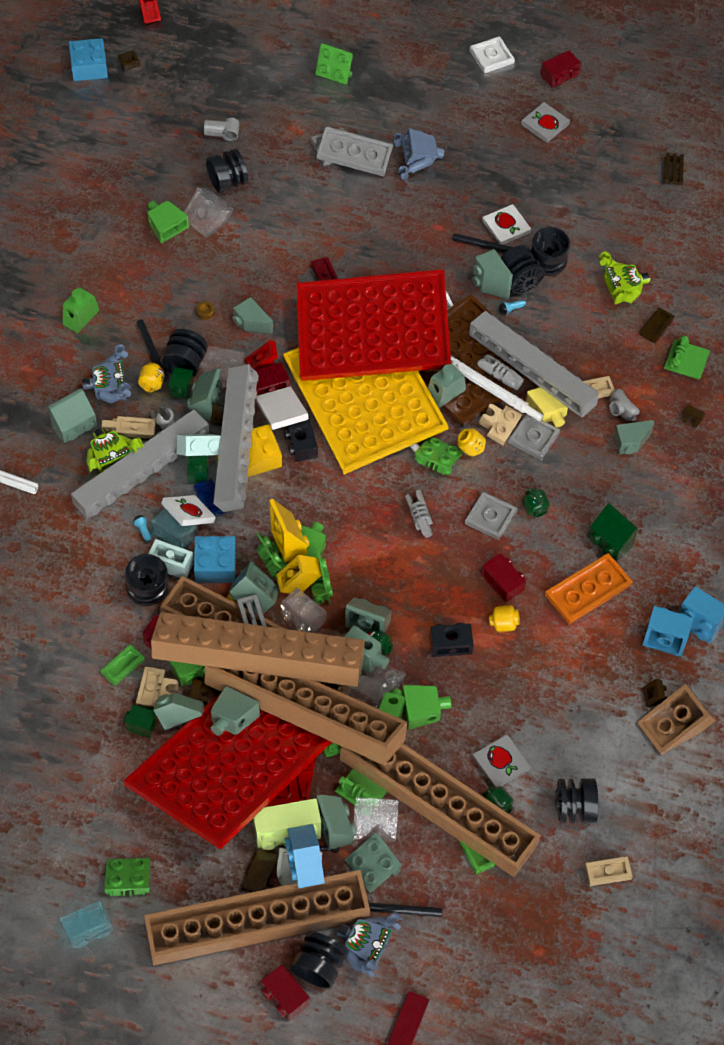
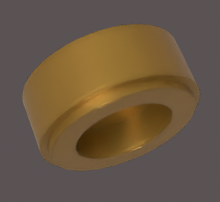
(205, 310)

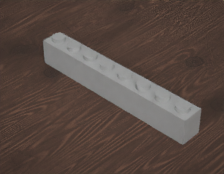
(534, 364)
(236, 438)
(136, 467)

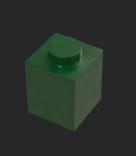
(181, 383)
(197, 469)
(140, 721)

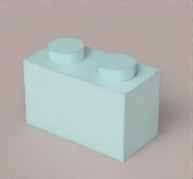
(198, 444)
(176, 559)

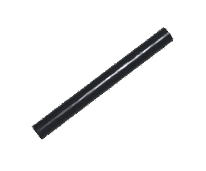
(481, 243)
(150, 345)
(405, 909)

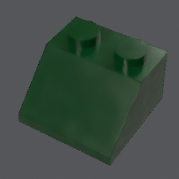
(612, 532)

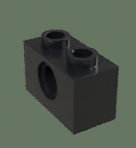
(301, 449)
(442, 646)

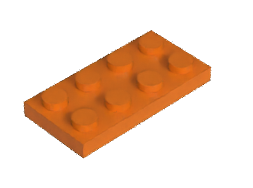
(588, 588)

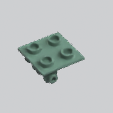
(374, 861)

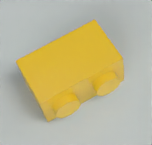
(299, 574)

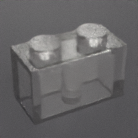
(303, 612)

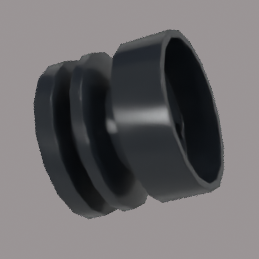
(227, 170)
(551, 249)
(524, 267)
(184, 350)
(143, 570)
(577, 800)
(319, 960)

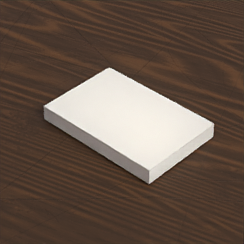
(281, 408)

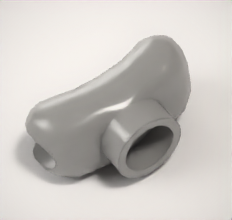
(622, 406)
(166, 419)

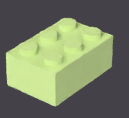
(273, 822)

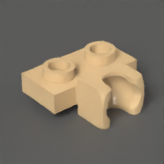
(500, 423)
(153, 686)

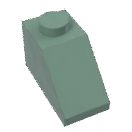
(252, 318)
(632, 436)
(177, 709)

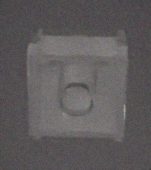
(207, 212)

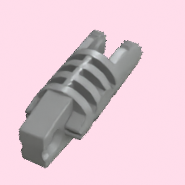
(500, 371)
(420, 513)

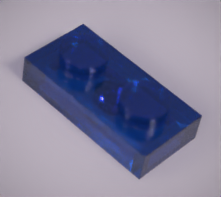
(205, 493)

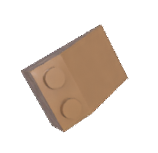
(676, 720)

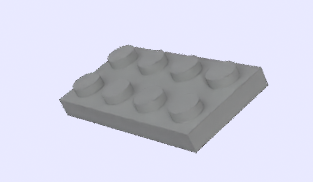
(354, 151)

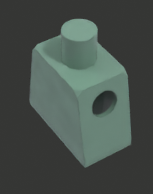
(446, 385)
(372, 653)
(233, 712)

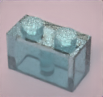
(168, 530)
(87, 925)

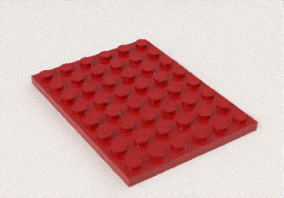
(373, 325)
(225, 779)

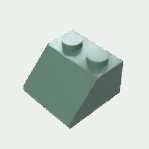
(492, 275)
(206, 393)
(72, 416)
(253, 582)
(367, 615)
(334, 821)

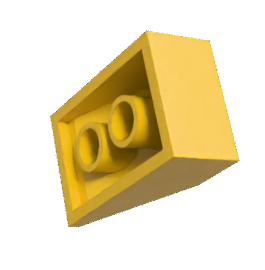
(264, 451)
(287, 532)

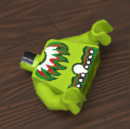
(622, 279)
(109, 449)

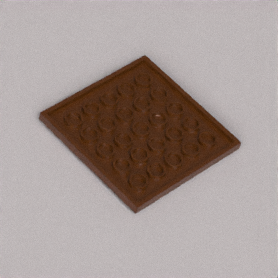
(468, 351)

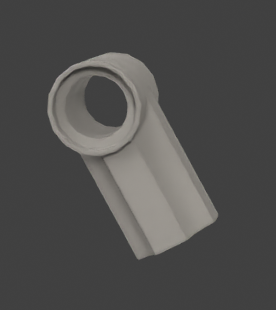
(227, 129)

